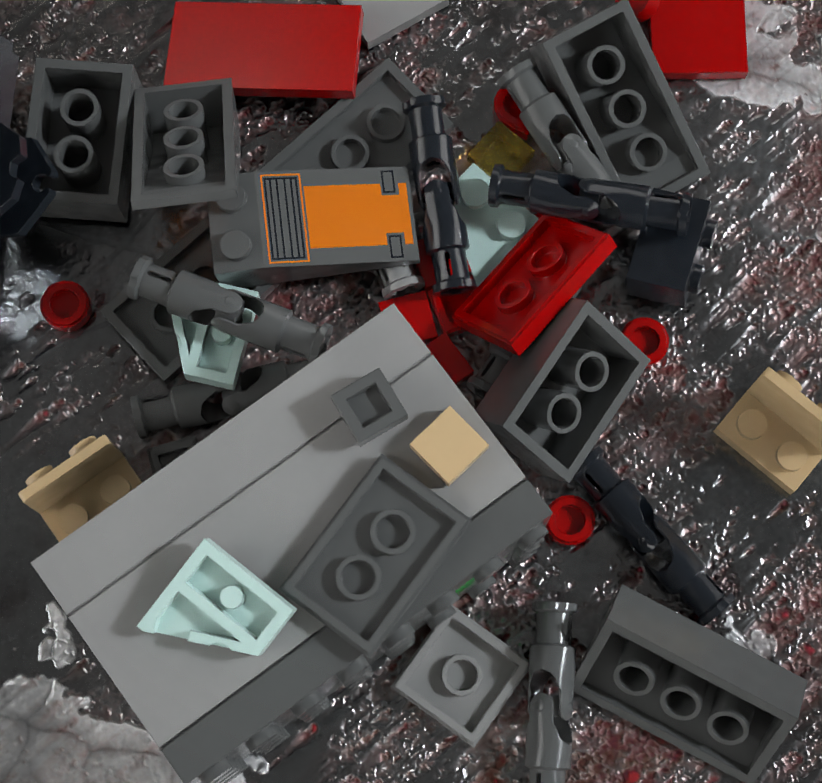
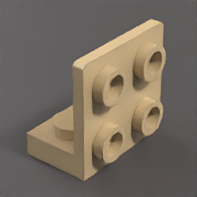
(776, 429)
(80, 485)

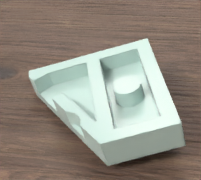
(489, 229)
(210, 354)
(219, 604)

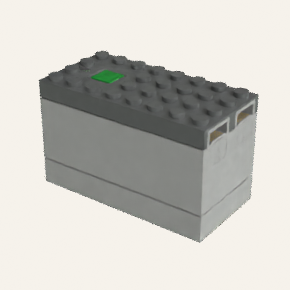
(264, 497)

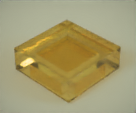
(500, 147)

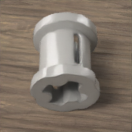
(400, 281)

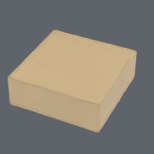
(449, 446)

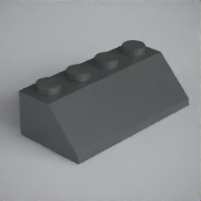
(689, 685)

